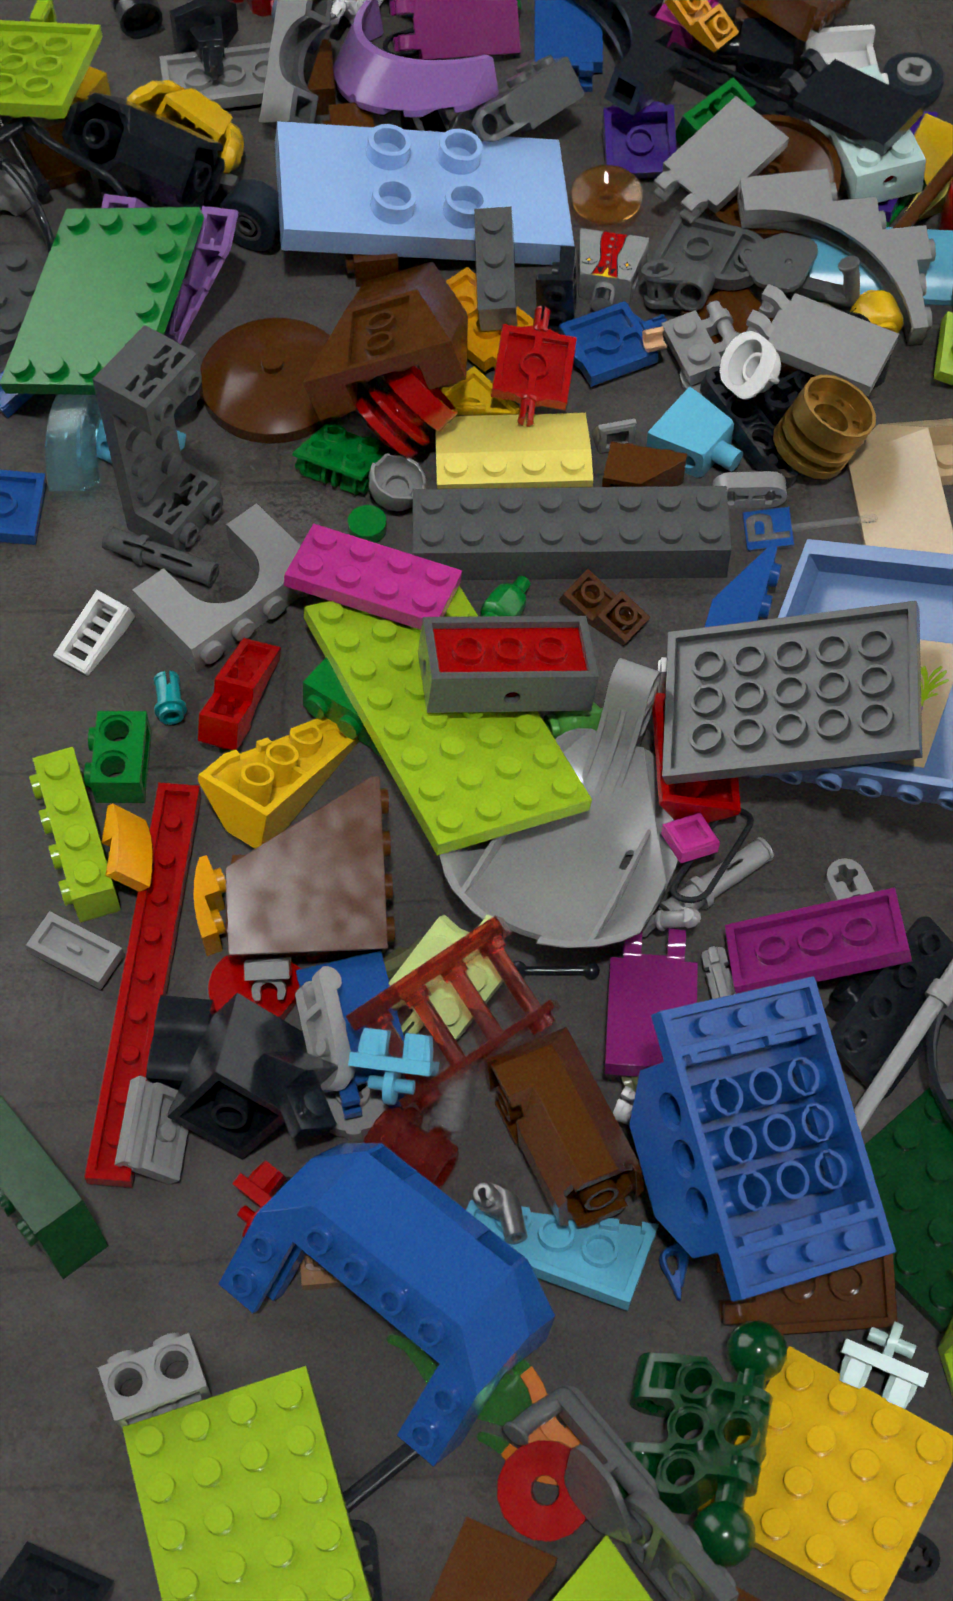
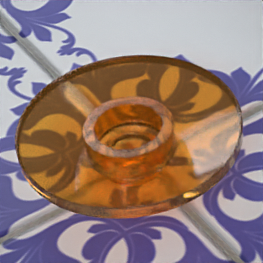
(606, 194)

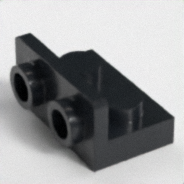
(559, 289)
(49, 1577)

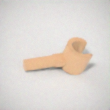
(653, 339)

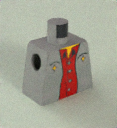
(610, 266)

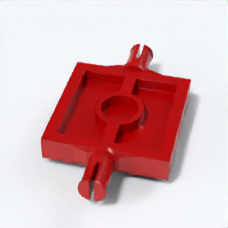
(534, 366)

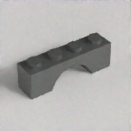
(285, 91)

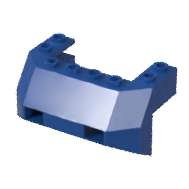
(412, 1261)

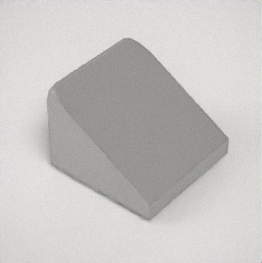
(619, 432)

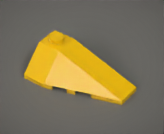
(270, 785)

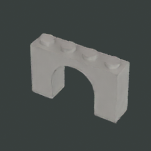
(205, 629)

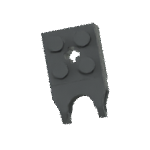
(525, 99)

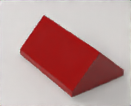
(711, 798)

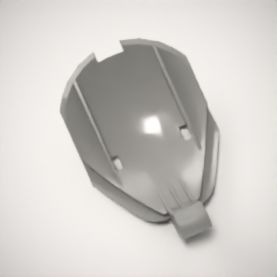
(565, 875)

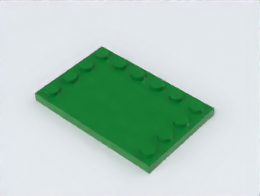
(96, 291)

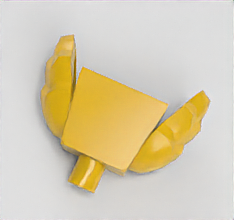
(194, 112)

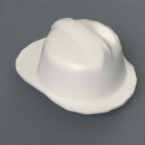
(750, 365)

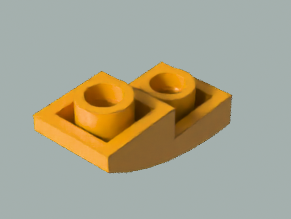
(706, 24)
(129, 848)
(208, 901)

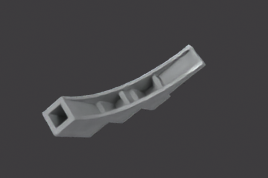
(809, 206)

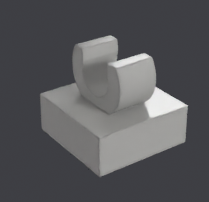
(268, 971)

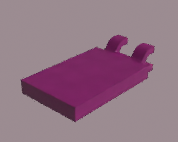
(459, 28)
(638, 989)

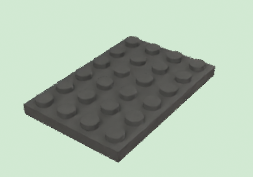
(793, 694)

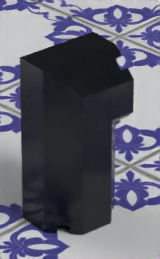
(145, 150)

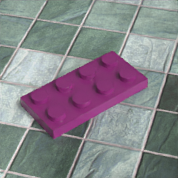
(818, 941)

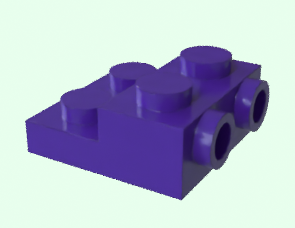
(639, 140)

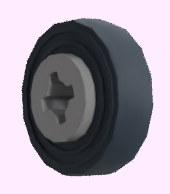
(915, 75)

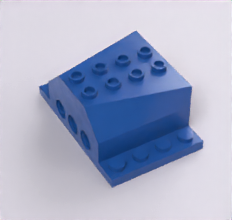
(757, 1140)

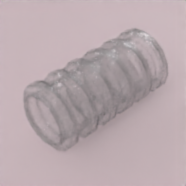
(453, 1107)

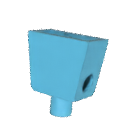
(700, 431)

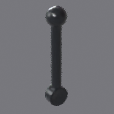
(590, 970)

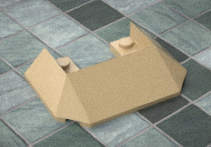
(901, 480)

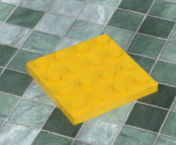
(842, 1480)

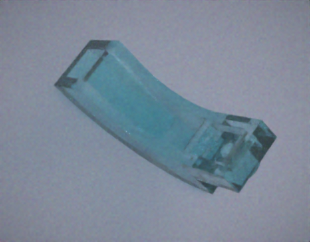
(72, 443)

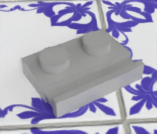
(148, 1138)

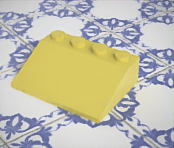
(504, 454)

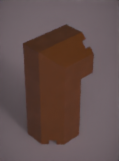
(565, 1128)

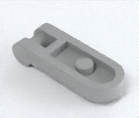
(325, 1026)

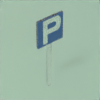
(775, 527)

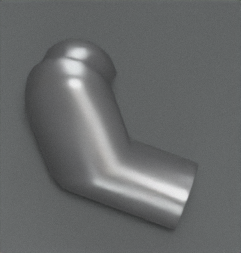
(504, 1207)

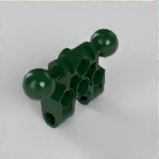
(724, 1412)

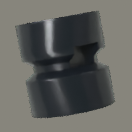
(138, 17)

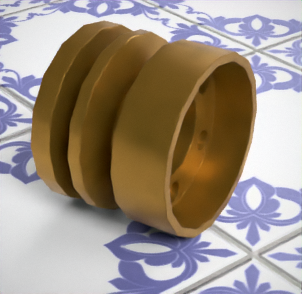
(824, 426)

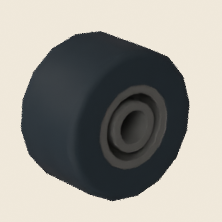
(258, 214)

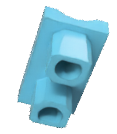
(374, 1055)

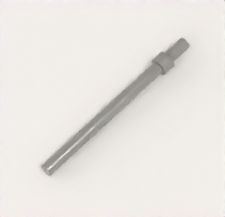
(938, 996)

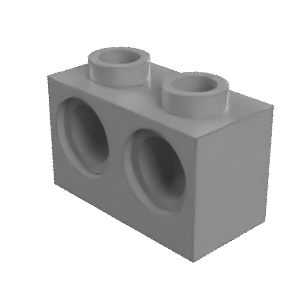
(157, 1391)

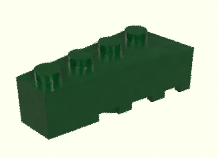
(44, 1199)

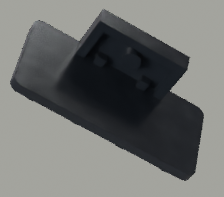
(881, 1003)

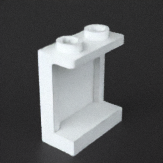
(847, 44)

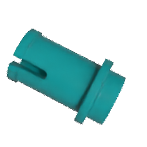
(169, 705)

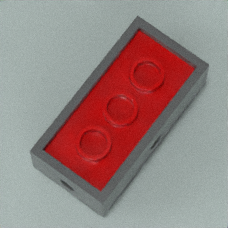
(507, 664)

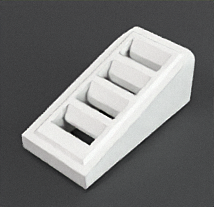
(89, 616)

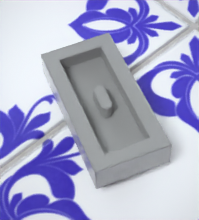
(75, 950)

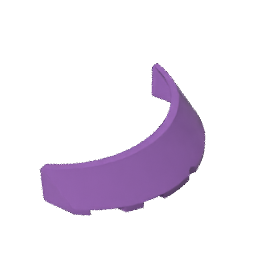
(417, 86)

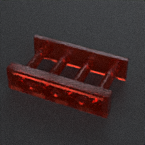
(452, 968)

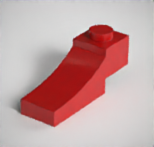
(236, 694)

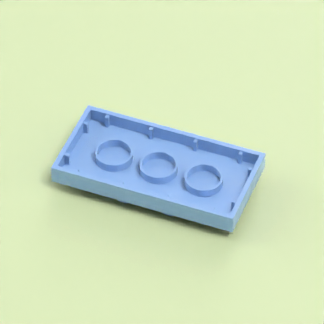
(416, 191)

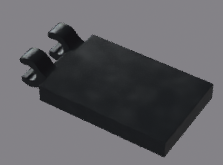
(850, 102)

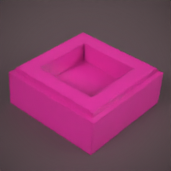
(690, 838)

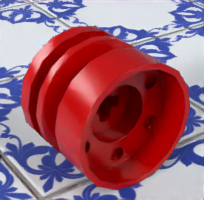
(405, 410)

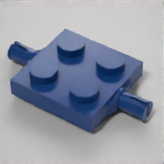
(610, 342)

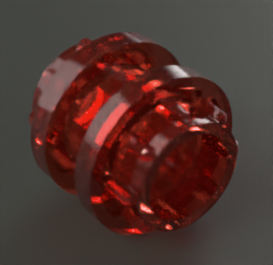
(426, 1152)

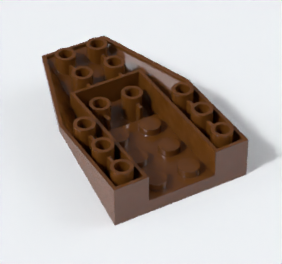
(387, 329)

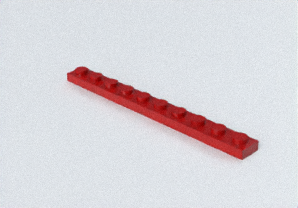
(144, 974)

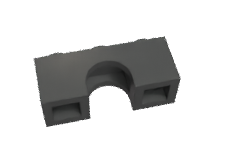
(495, 268)

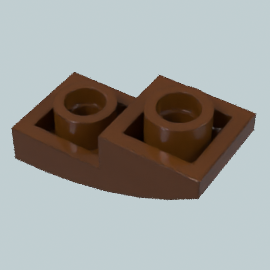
(605, 611)

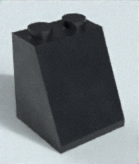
(226, 1087)

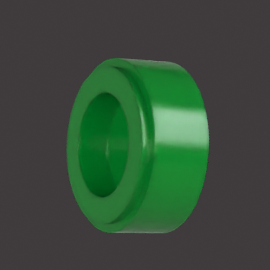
(367, 523)

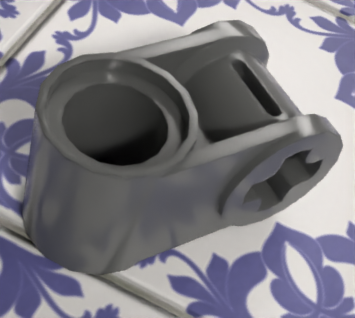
(673, 284)

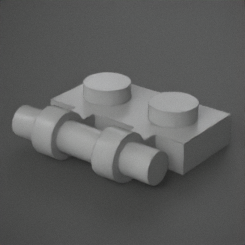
(692, 343)

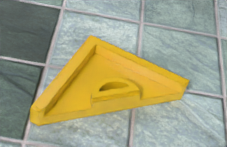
(474, 397)

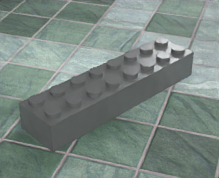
(574, 530)

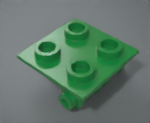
(340, 456)

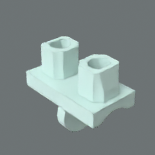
(902, 1378)

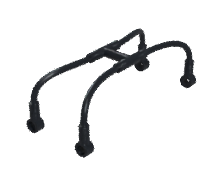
(41, 135)

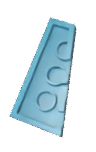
(591, 1260)

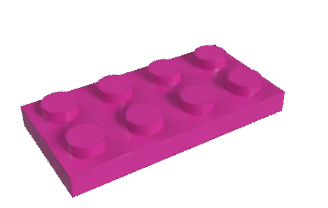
(371, 577)

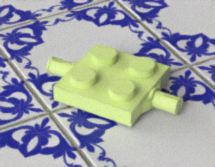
(444, 996)

